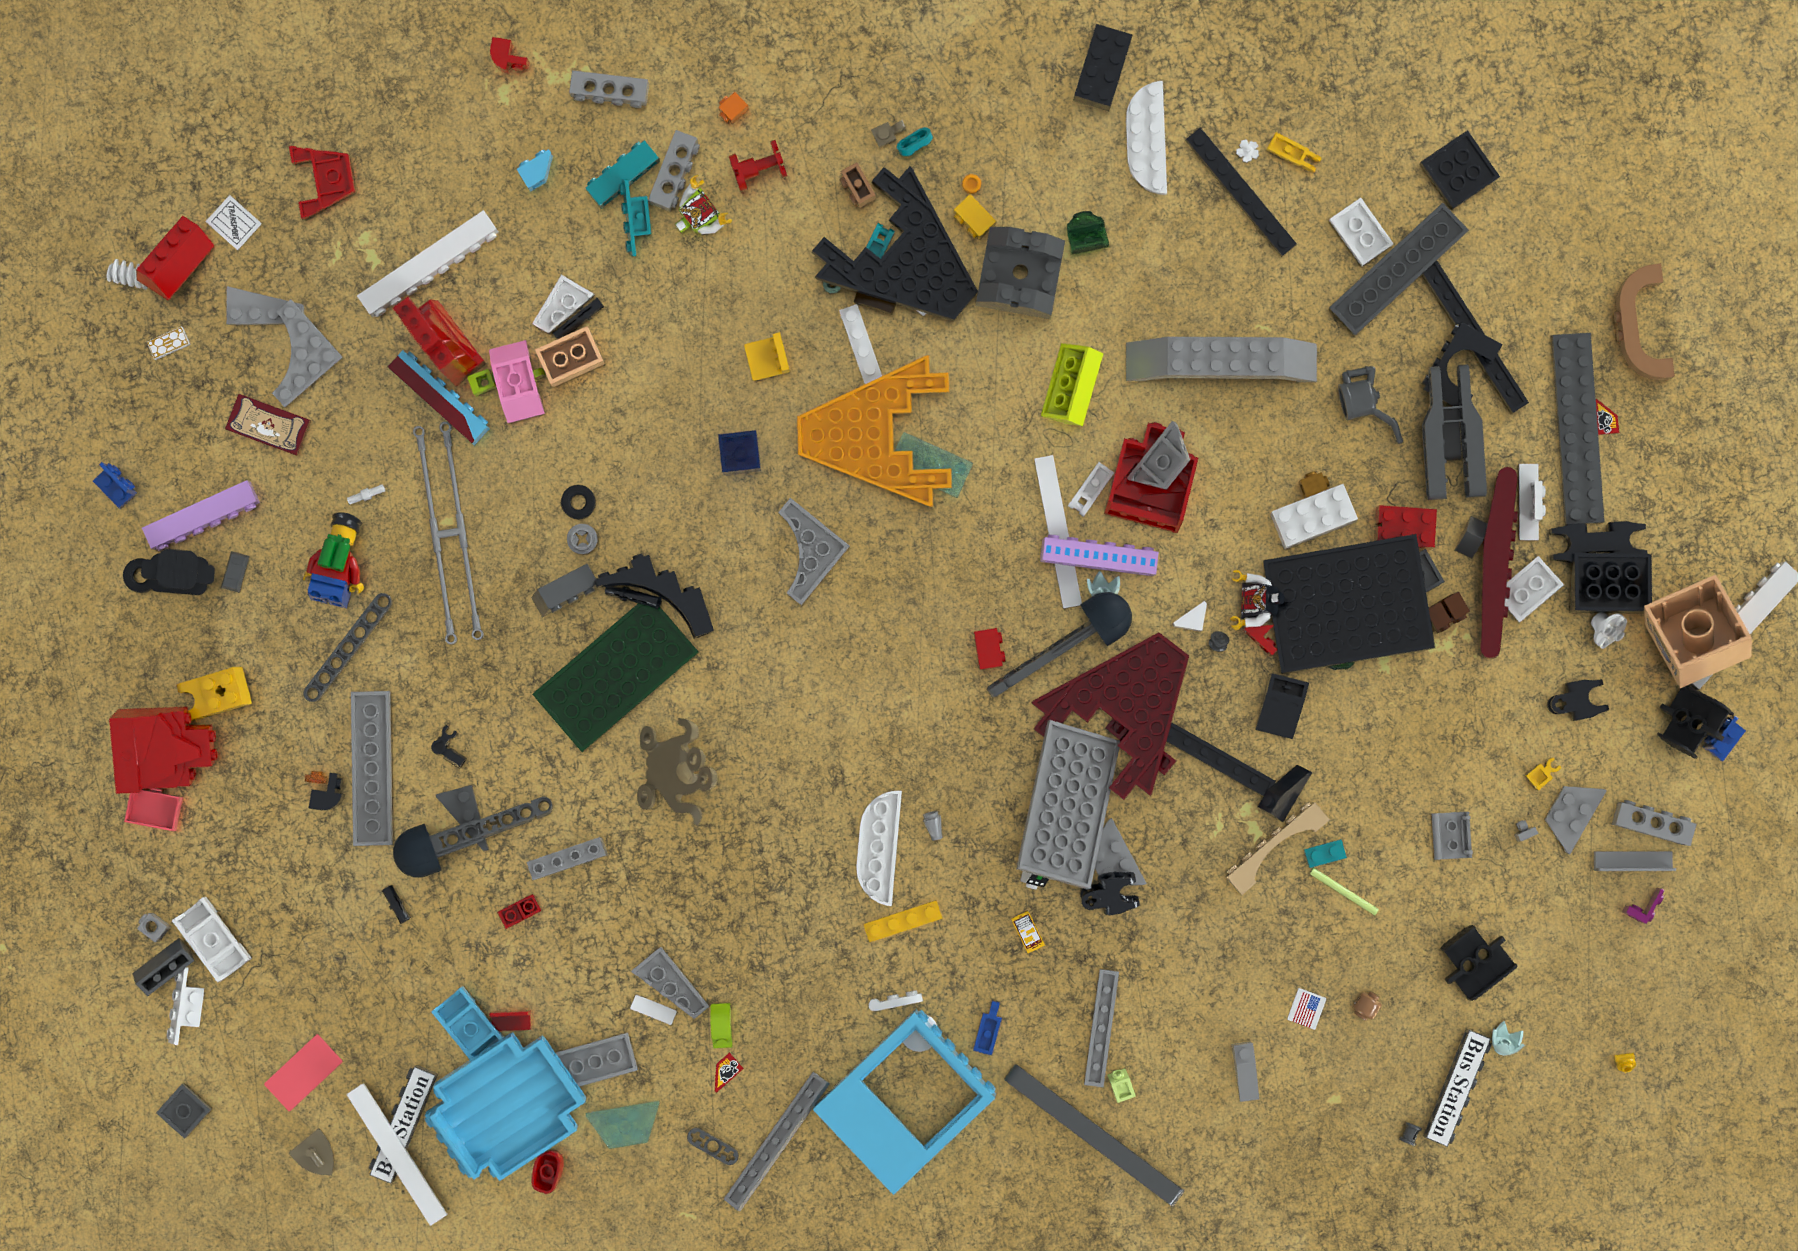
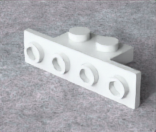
(1530, 502)
(186, 1006)

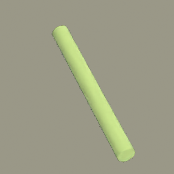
(1345, 892)

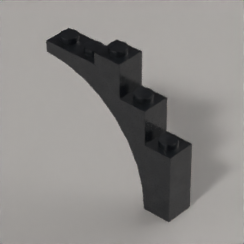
(665, 585)

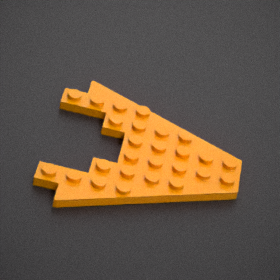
(858, 437)

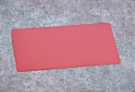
(303, 1072)

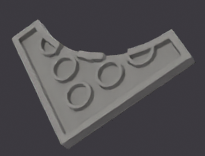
(310, 354)
(817, 550)

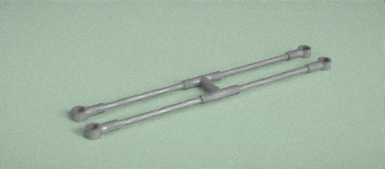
(436, 535)

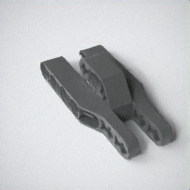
(1443, 438)

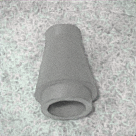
(933, 824)

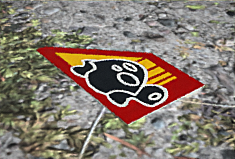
(1606, 419)
(726, 1070)

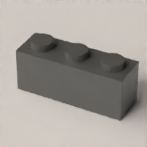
(163, 967)

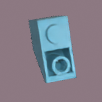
(536, 170)

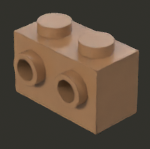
(858, 185)

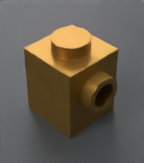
(1313, 484)

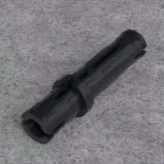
(578, 319)
(628, 594)

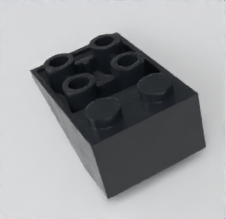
(1281, 705)

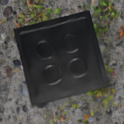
(1459, 169)

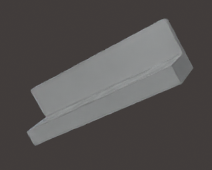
(1633, 861)

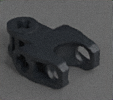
(1577, 700)
(1107, 893)

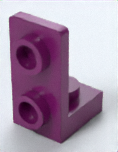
(1636, 912)

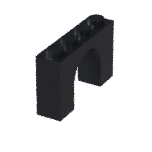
(1463, 338)

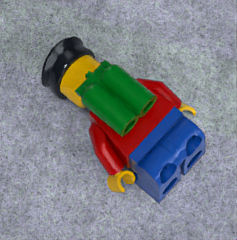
(334, 565)

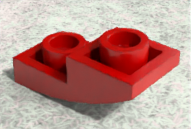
(519, 911)

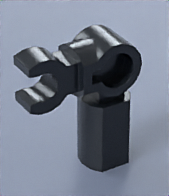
(440, 746)

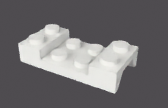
(211, 939)

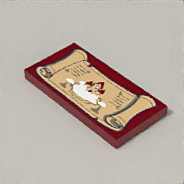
(267, 424)

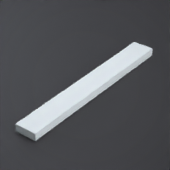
(1057, 526)
(397, 1154)

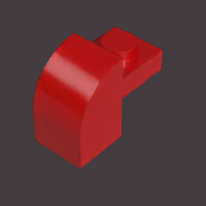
(502, 56)

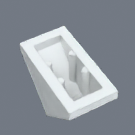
(1193, 619)

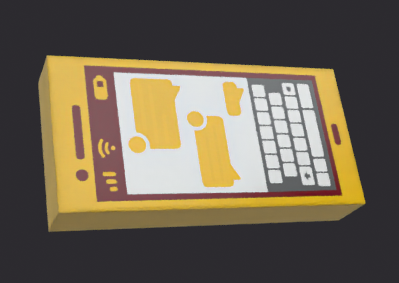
(1027, 932)

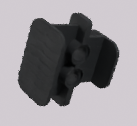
(178, 572)
(1699, 710)
(1484, 972)

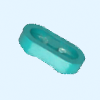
(914, 141)

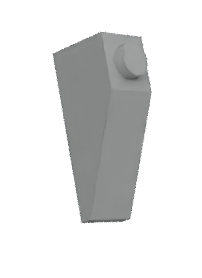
(1245, 1071)

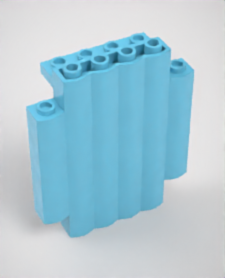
(505, 1107)

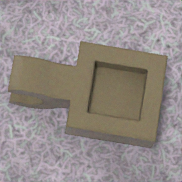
(885, 134)

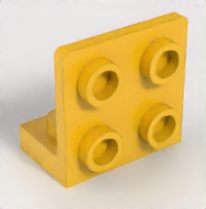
(767, 357)

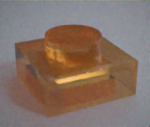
(316, 777)

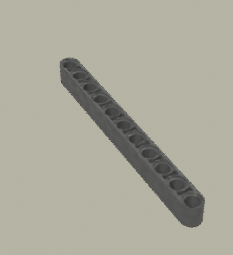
(1094, 1135)

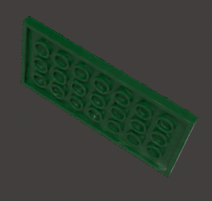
(615, 674)

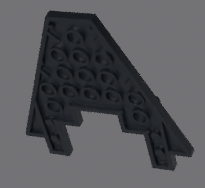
(919, 267)

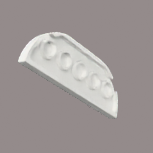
(1147, 138)
(878, 847)

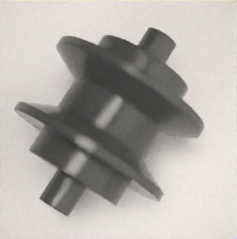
(1218, 641)

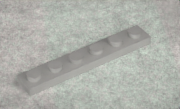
(1101, 1028)

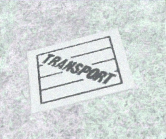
(233, 222)

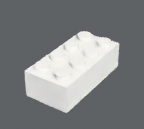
(1314, 516)

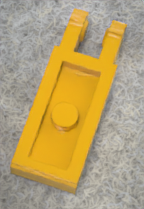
(1292, 152)

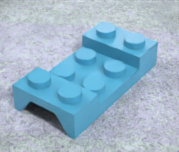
(467, 1023)

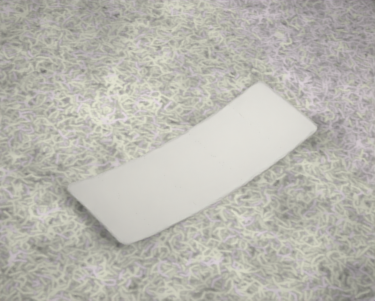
(653, 1009)

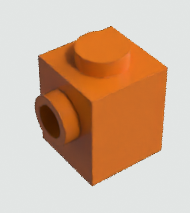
(732, 108)

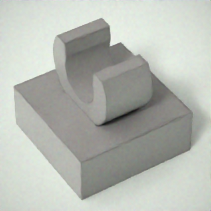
(1525, 831)

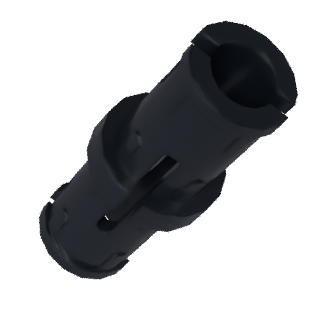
(396, 904)

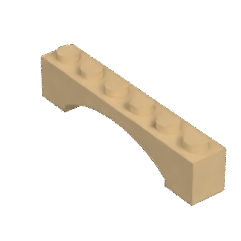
(1243, 875)

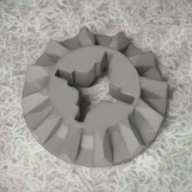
(582, 529)

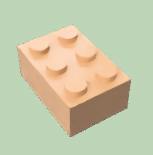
(570, 356)

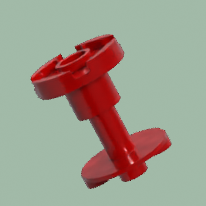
(749, 168)

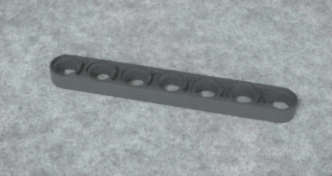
(339, 652)

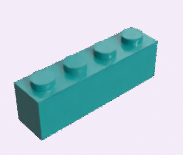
(628, 167)

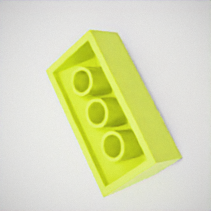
(1072, 384)

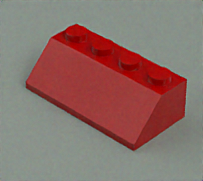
(174, 258)

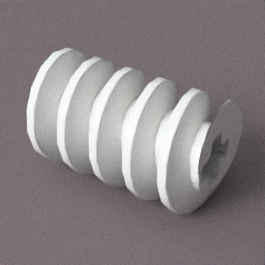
(123, 274)

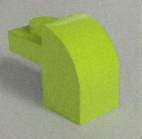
(721, 1025)

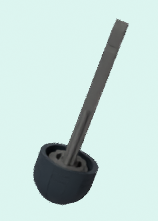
(1107, 615)
(418, 852)

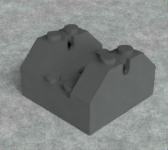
(1037, 290)

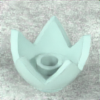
(1101, 585)
(1506, 1043)

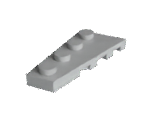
(253, 308)
(666, 978)

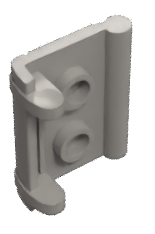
(1451, 835)

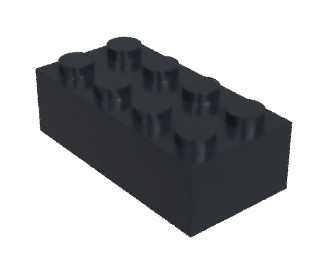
(1102, 67)

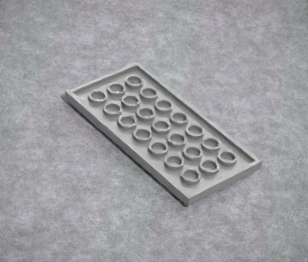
(1068, 805)

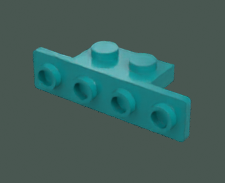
(636, 214)

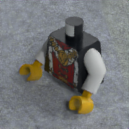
(1258, 601)

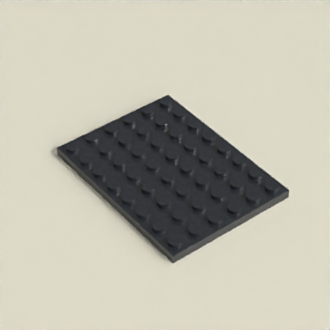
(1350, 604)

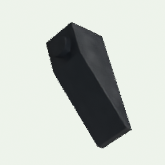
(1284, 793)

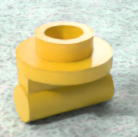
(1625, 1062)

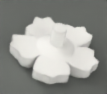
(1247, 150)

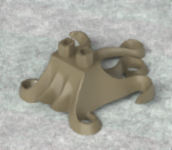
(672, 770)

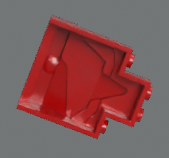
(1144, 502)
(158, 748)

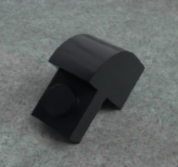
(327, 799)

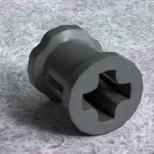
(1410, 1134)

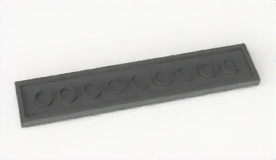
(1577, 428)

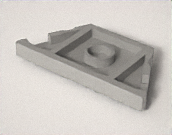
(1163, 460)
(1572, 813)
(1115, 855)

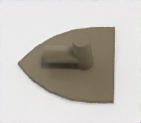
(314, 1154)

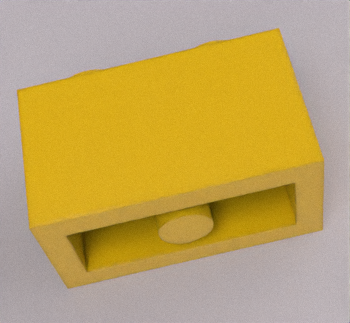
(974, 217)

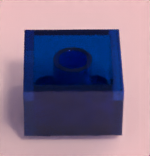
(739, 452)

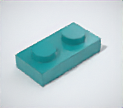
(1325, 853)

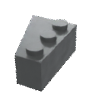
(564, 590)

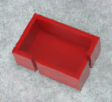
(1406, 521)

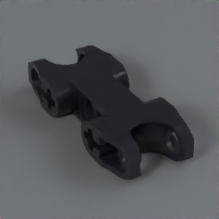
(1614, 541)

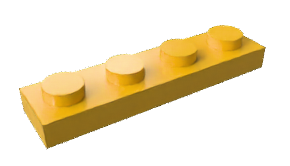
(902, 921)

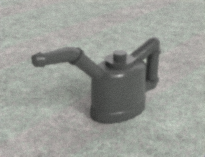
(1360, 398)

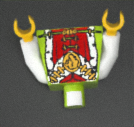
(699, 211)

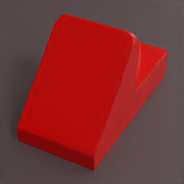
(1257, 635)

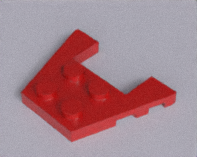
(331, 175)

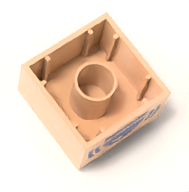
(1698, 631)

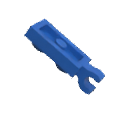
(988, 1030)

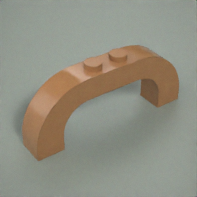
(1628, 326)

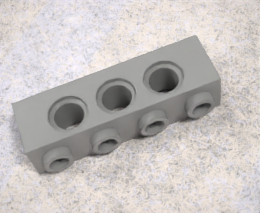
(581, 79)
(679, 142)
(1682, 836)
(567, 858)

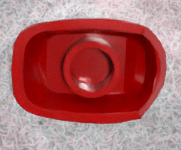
(547, 1171)

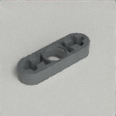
(697, 1144)

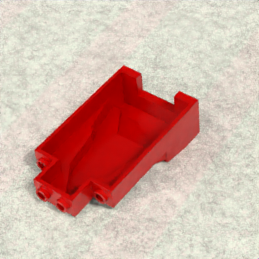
(440, 339)

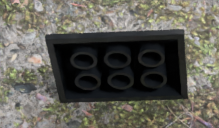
(1611, 583)

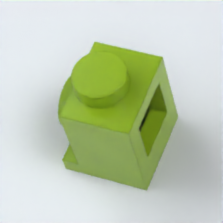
(476, 382)

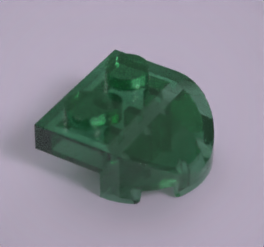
(1086, 232)

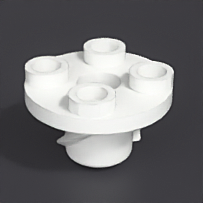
(1608, 628)

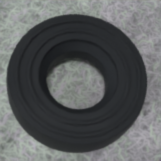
(574, 490)
(128, 577)

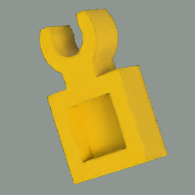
(1540, 775)

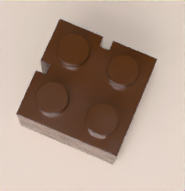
(1446, 611)

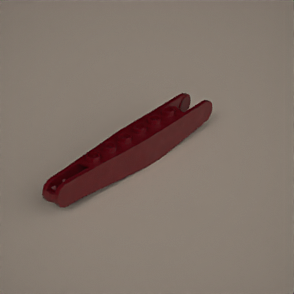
(1496, 561)

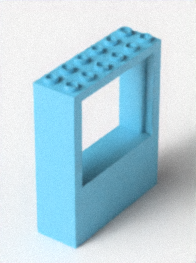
(875, 1131)

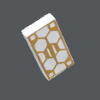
(168, 343)

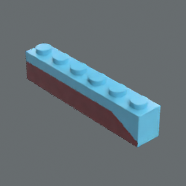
(438, 397)

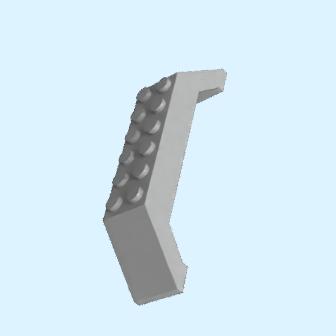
(1221, 358)

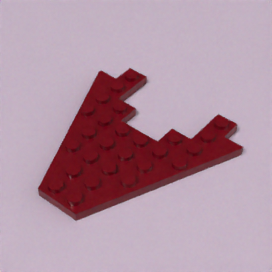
(1135, 690)

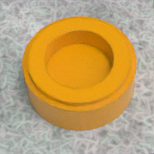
(971, 184)

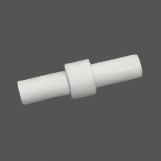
(366, 494)

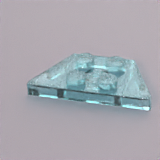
(624, 1124)

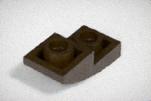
(875, 303)

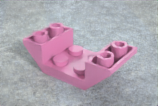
(516, 381)

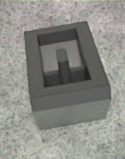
(1471, 537)

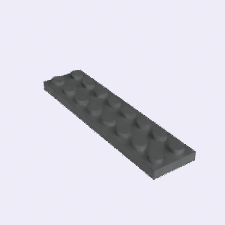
(1399, 269)

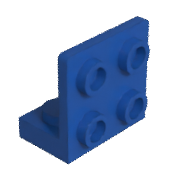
(114, 486)
(1732, 733)

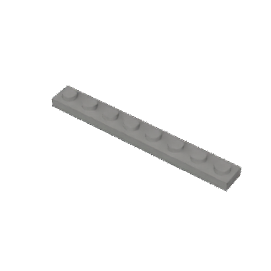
(776, 1141)

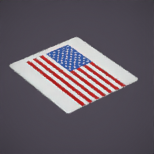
(1306, 1008)

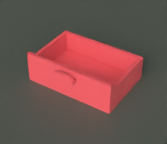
(154, 809)

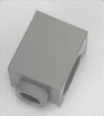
(161, 930)

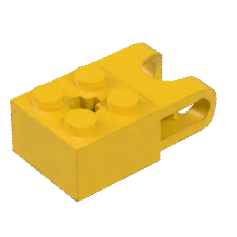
(211, 694)

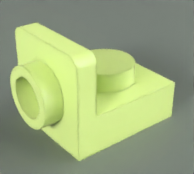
(1121, 1085)

